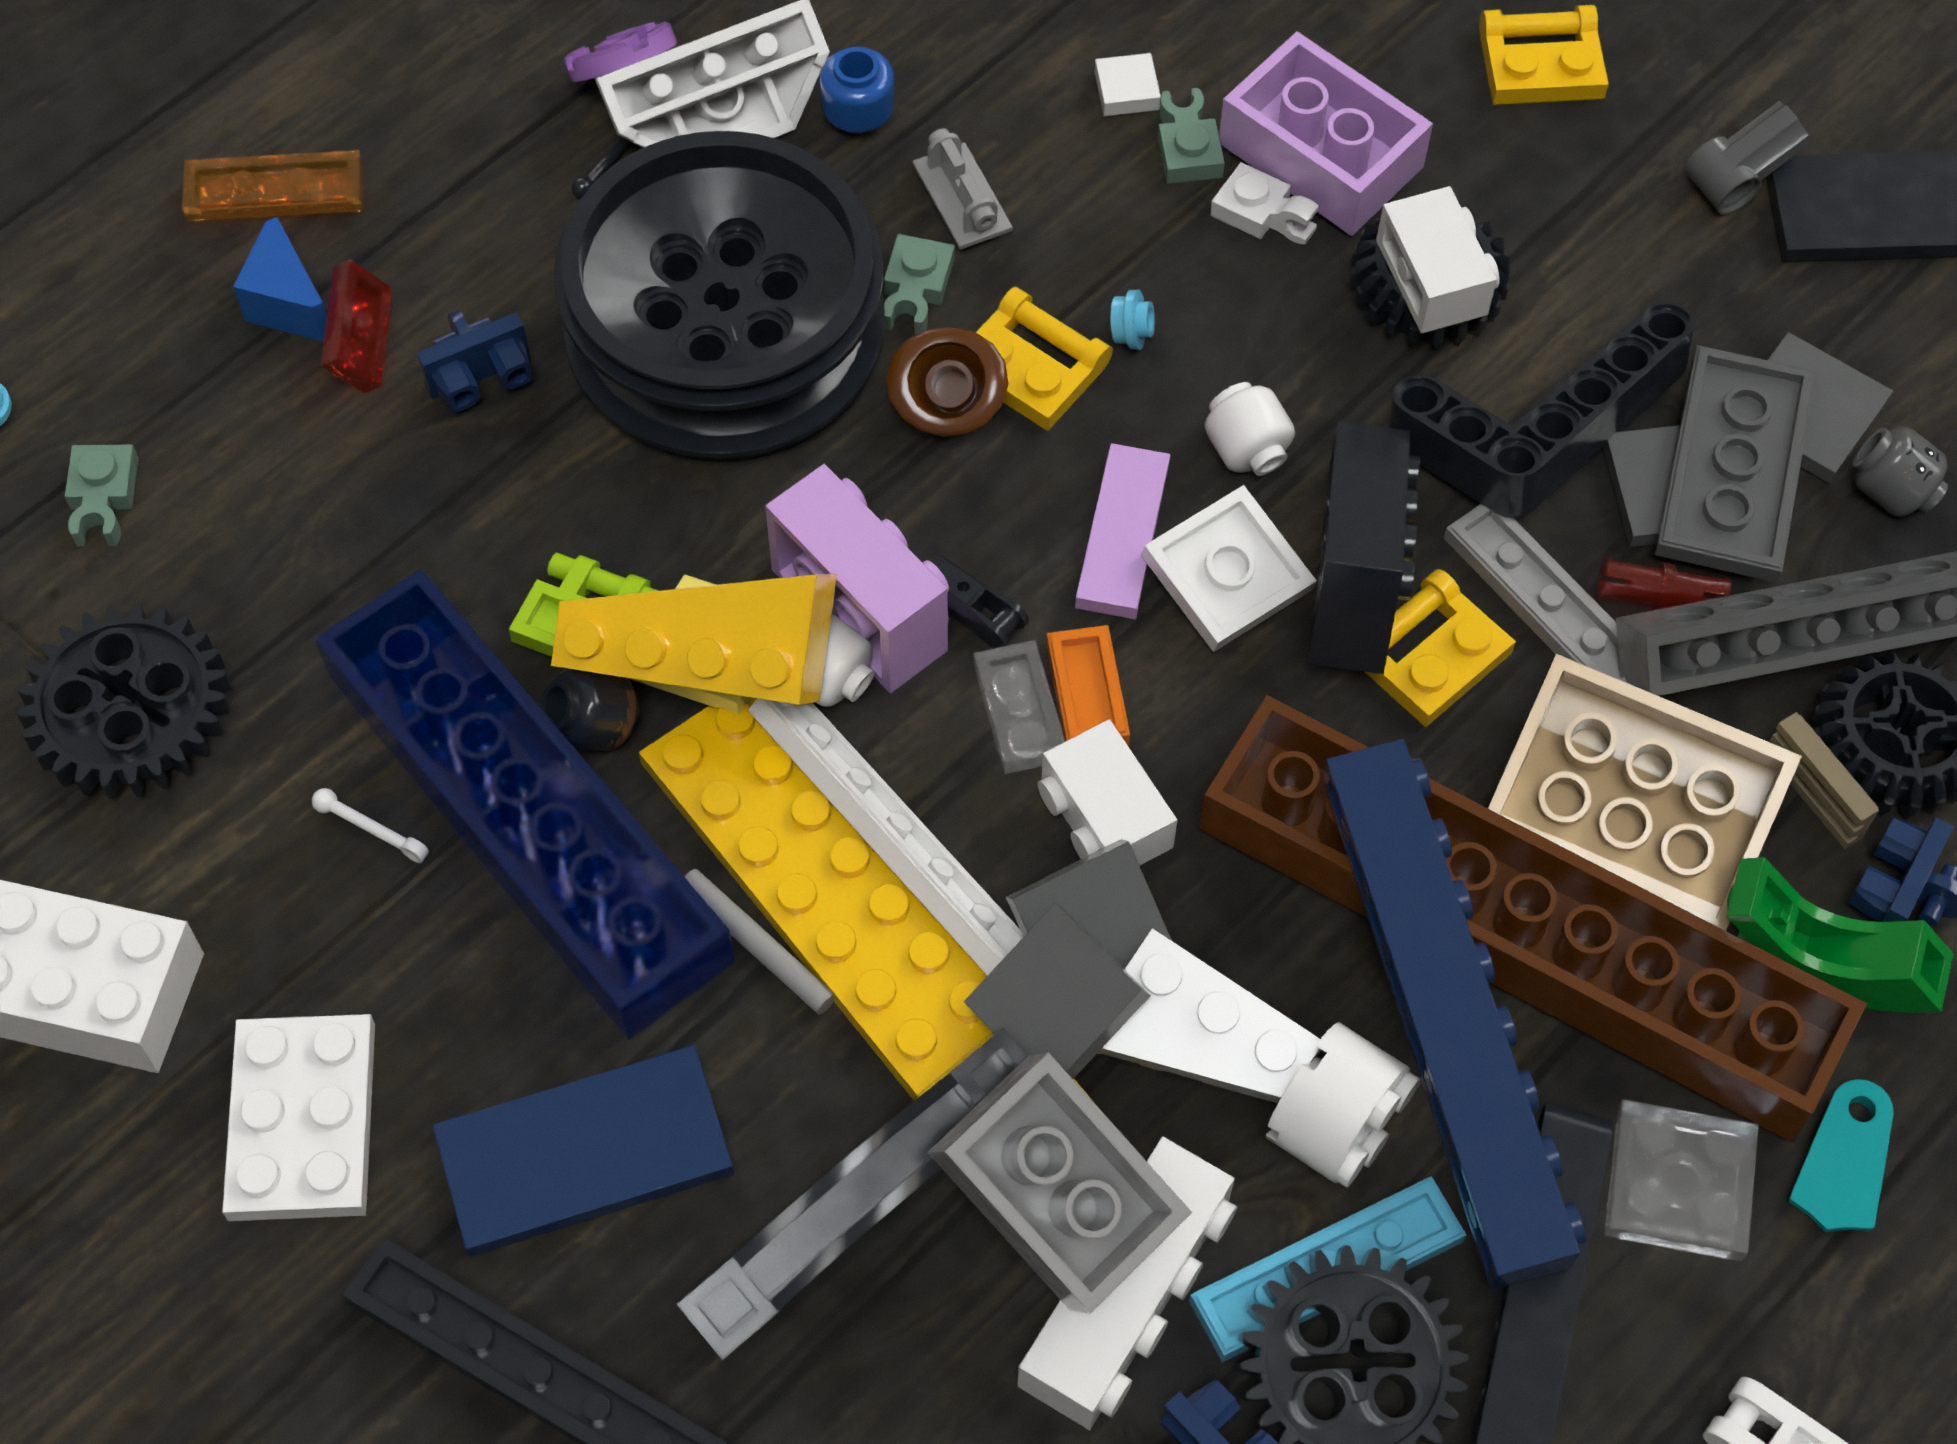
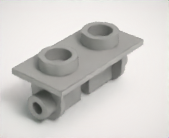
(960, 191)

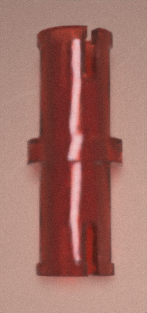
(1658, 586)

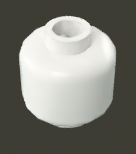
(1249, 429)
(845, 664)

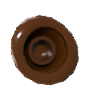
(947, 381)

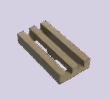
(1826, 782)

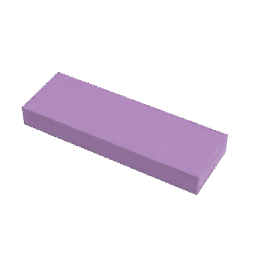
(1120, 529)

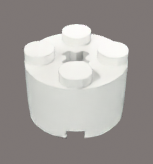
(1340, 1105)

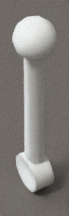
(326, 801)

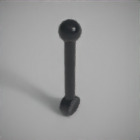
(582, 184)

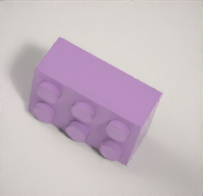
(1324, 132)
(880, 583)

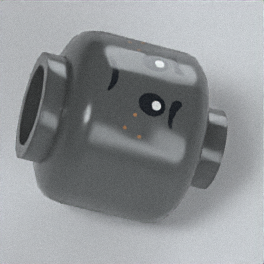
(1901, 471)

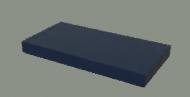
(582, 1150)

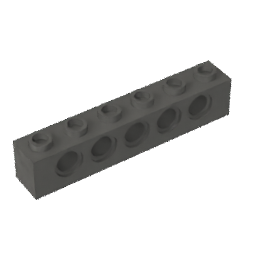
(1789, 625)

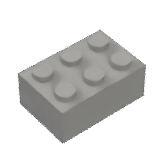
(1060, 1182)

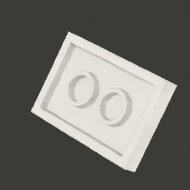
(299, 1118)

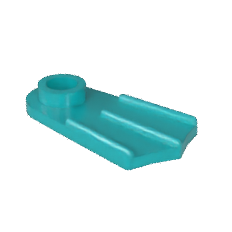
(1846, 1161)

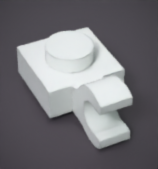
(1261, 202)

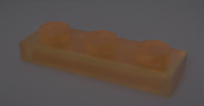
(273, 185)

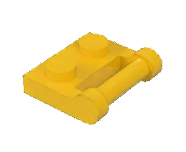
(1543, 69)
(1038, 383)
(1448, 659)

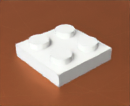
(1228, 568)

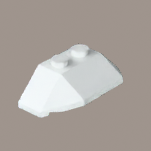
(732, 80)

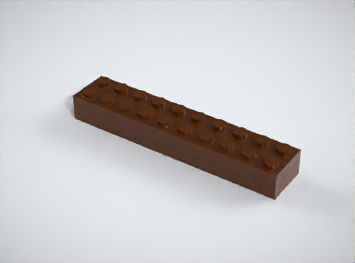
(1563, 932)

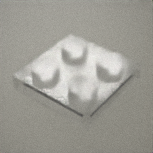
(1682, 1180)

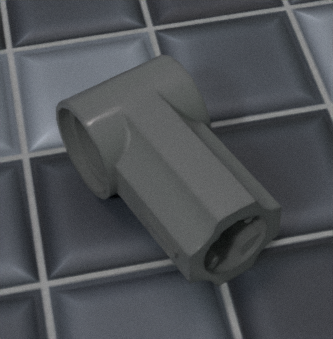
(1733, 168)

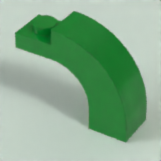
(1880, 963)

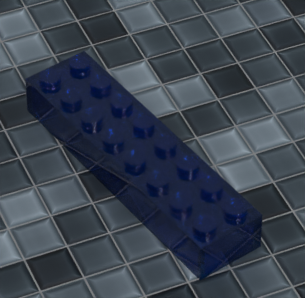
(526, 803)

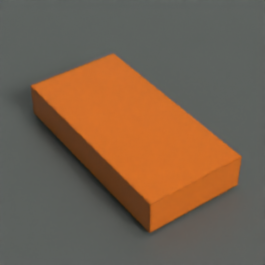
(1086, 680)

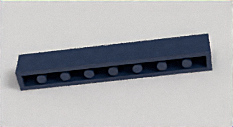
(1451, 1017)

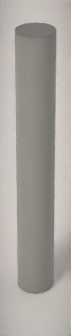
(763, 945)

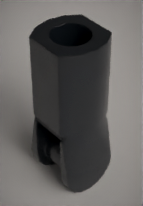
(970, 596)

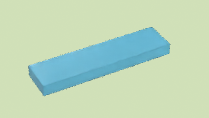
(1406, 1225)

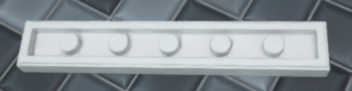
(891, 830)

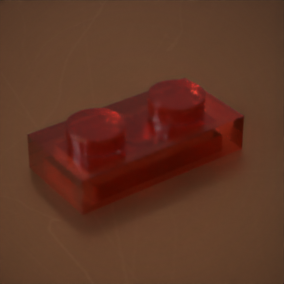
(356, 326)

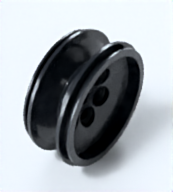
(694, 215)

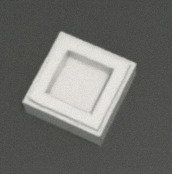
(1127, 84)

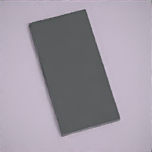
(1736, 464)

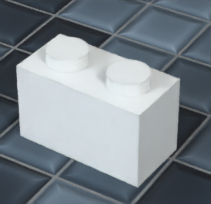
(1437, 259)
(1106, 795)

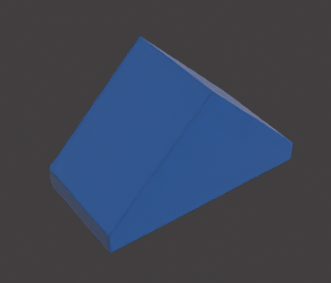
(277, 289)

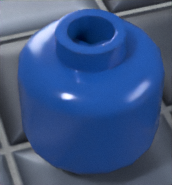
(857, 89)

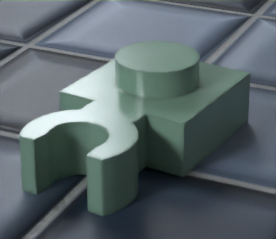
(1187, 142)
(916, 277)
(98, 483)

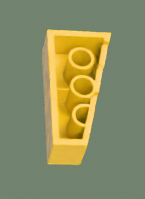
(719, 638)

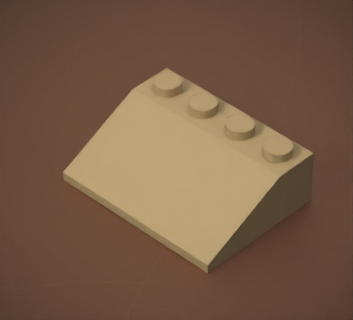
(1643, 786)

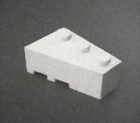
(1208, 1026)

